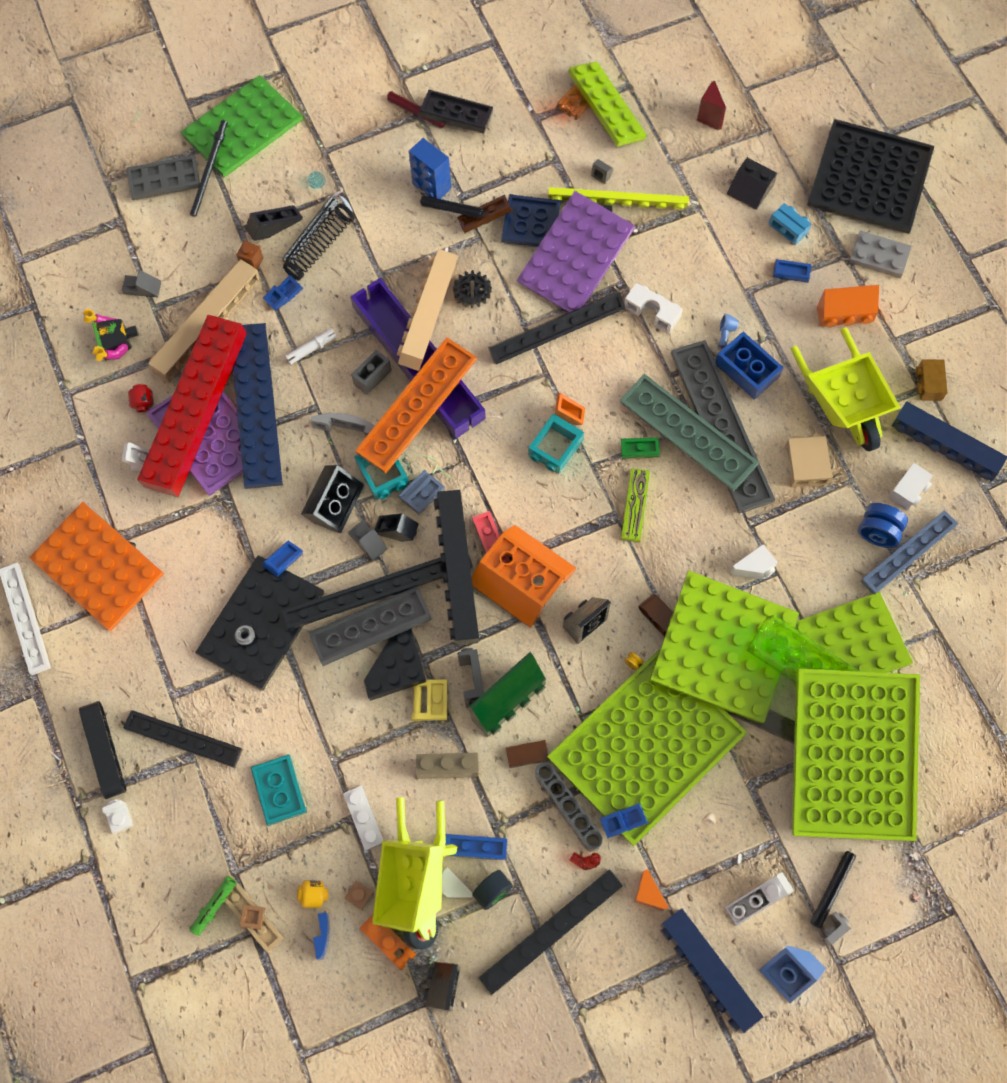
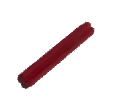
(410, 106)

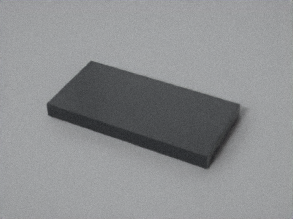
(456, 111)

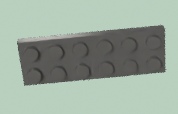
(370, 626)

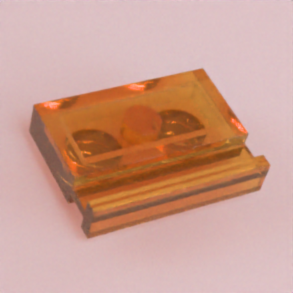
(573, 103)

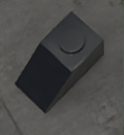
(396, 527)

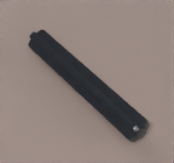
(450, 206)
(833, 889)

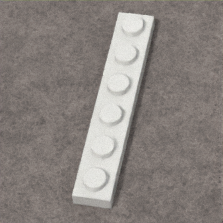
(24, 619)

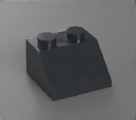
(752, 183)

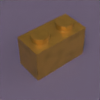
(931, 379)

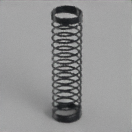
(298, 270)

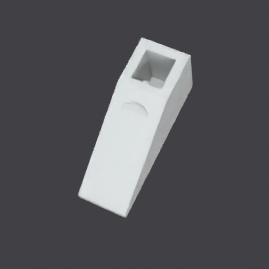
(759, 899)

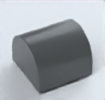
(601, 171)

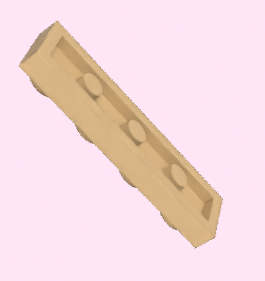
(269, 936)

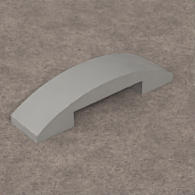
(325, 422)

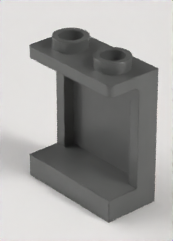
(470, 657)

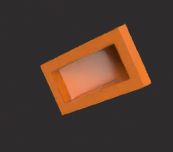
(569, 410)
(649, 894)

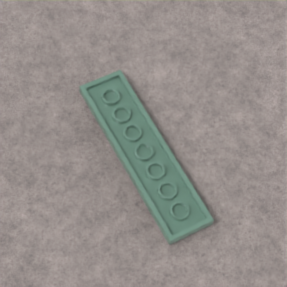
(689, 432)

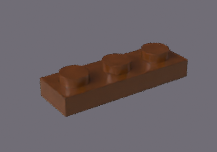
(492, 210)

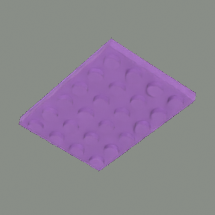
(575, 253)
(220, 450)

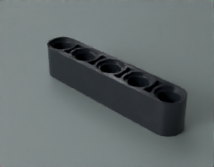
(102, 750)

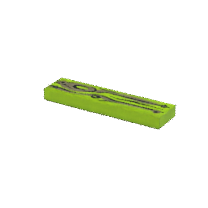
(635, 505)

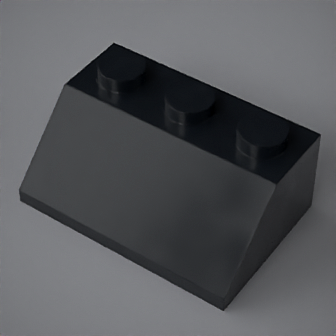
(332, 498)

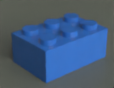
(430, 169)
(748, 365)

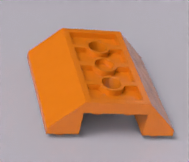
(512, 583)

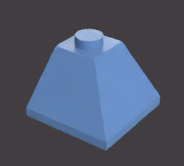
(792, 971)

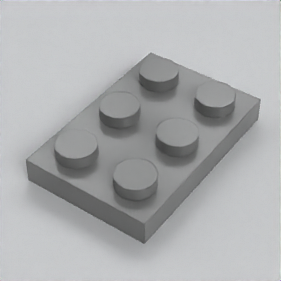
(880, 254)

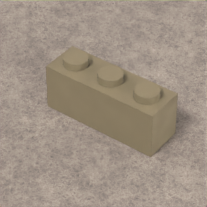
(447, 765)

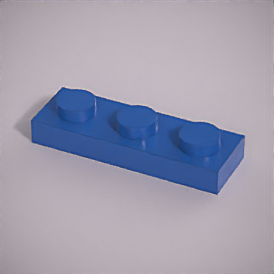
(478, 846)

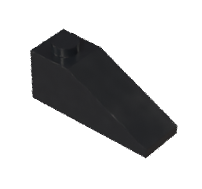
(272, 221)

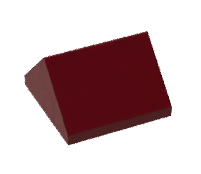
(712, 108)

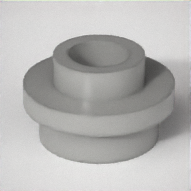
(244, 629)

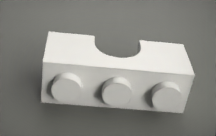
(642, 298)

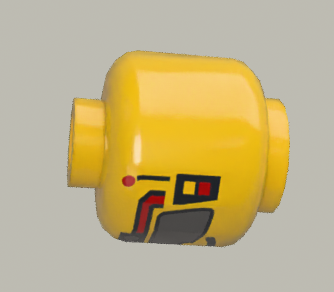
(312, 894)

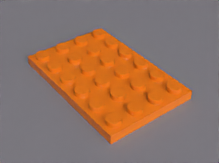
(96, 566)

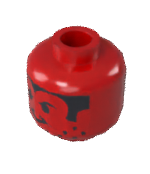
(140, 398)

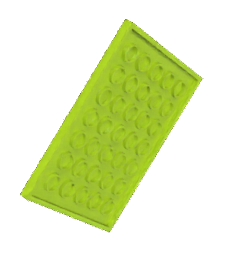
(645, 748)
(856, 755)

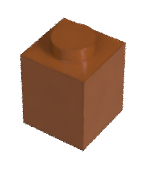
(250, 254)

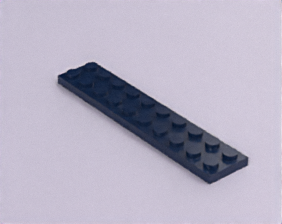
(256, 411)

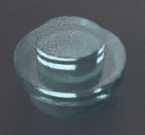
(316, 180)

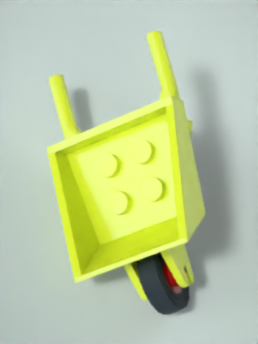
(852, 393)
(411, 881)

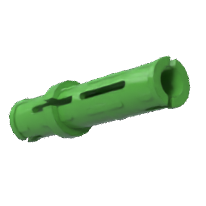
(200, 924)

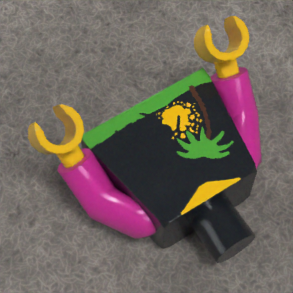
(110, 335)

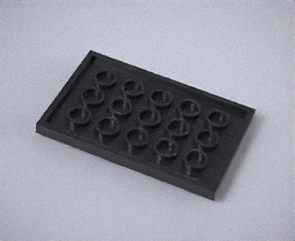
(257, 604)

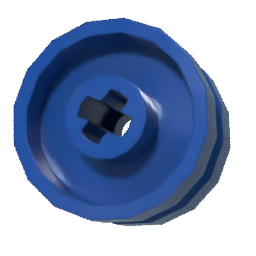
(882, 525)

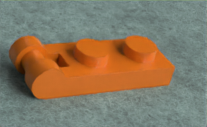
(387, 942)

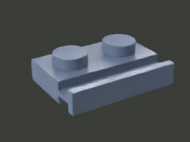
(421, 492)

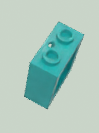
(563, 428)
(385, 489)

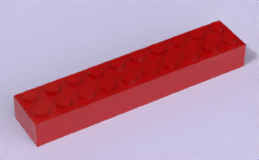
(192, 406)

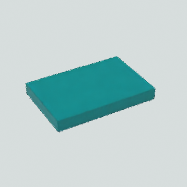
(278, 790)

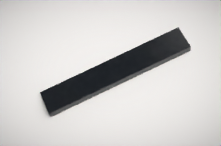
(183, 738)

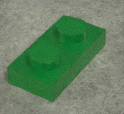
(640, 447)

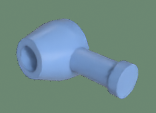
(727, 324)

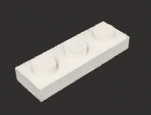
(363, 818)

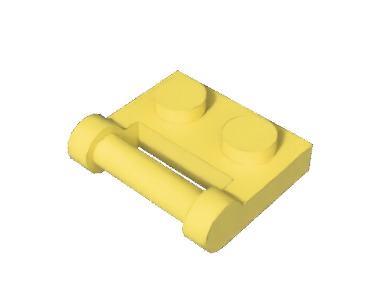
(435, 701)

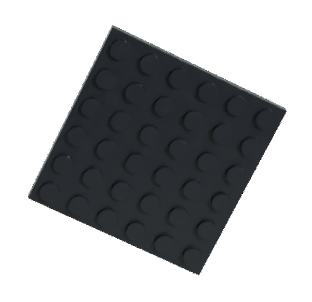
(871, 176)

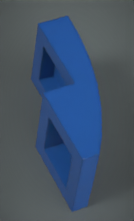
(283, 293)
(623, 820)
(321, 942)

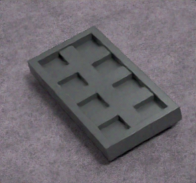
(163, 177)

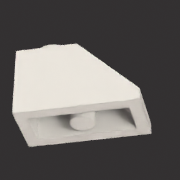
(756, 564)

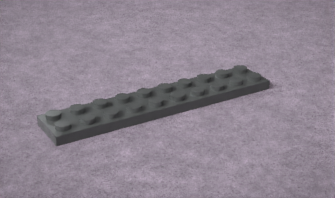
(716, 407)

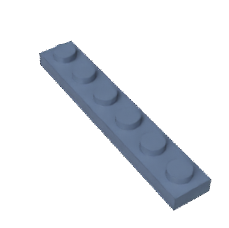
(909, 552)

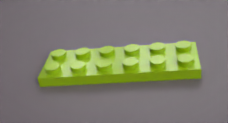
(607, 103)

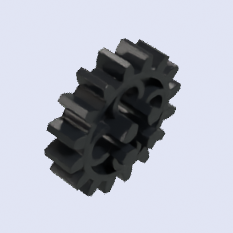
(479, 295)

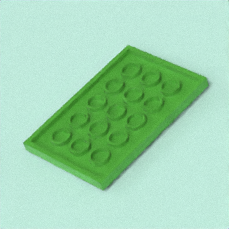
(254, 119)

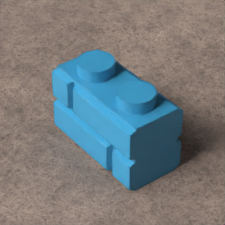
(790, 223)

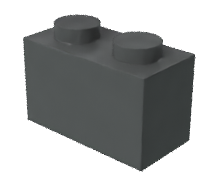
(371, 372)

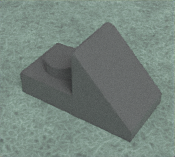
(141, 285)
(368, 540)

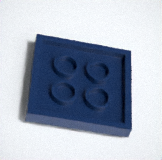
(529, 219)

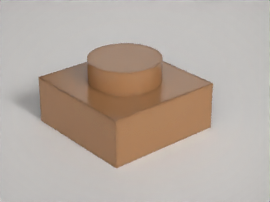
(359, 895)
(252, 917)

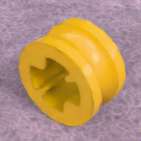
(633, 661)

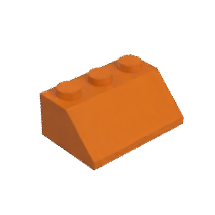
(848, 305)

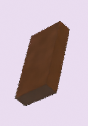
(527, 754)

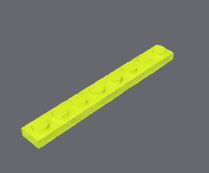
(624, 198)

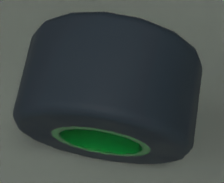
(492, 889)

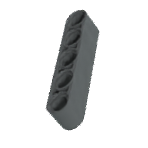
(570, 817)

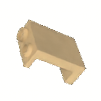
(809, 461)

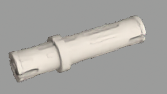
(310, 346)

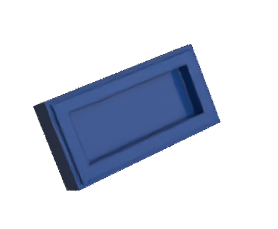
(792, 270)
(282, 558)

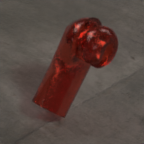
(586, 863)

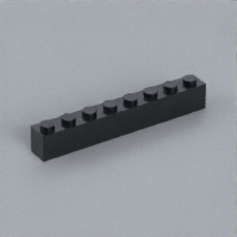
(457, 568)

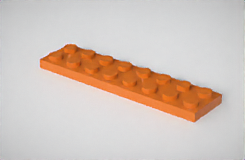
(415, 405)

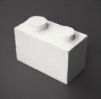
(911, 486)

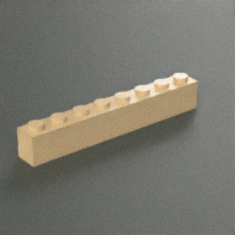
(219, 303)
(427, 310)

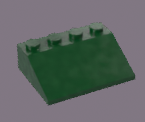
(508, 695)

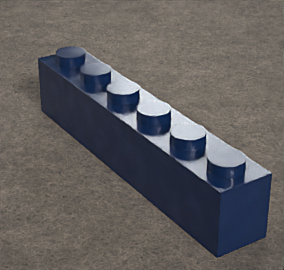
(949, 441)
(711, 971)

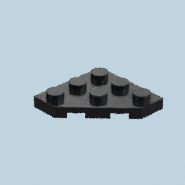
(396, 667)

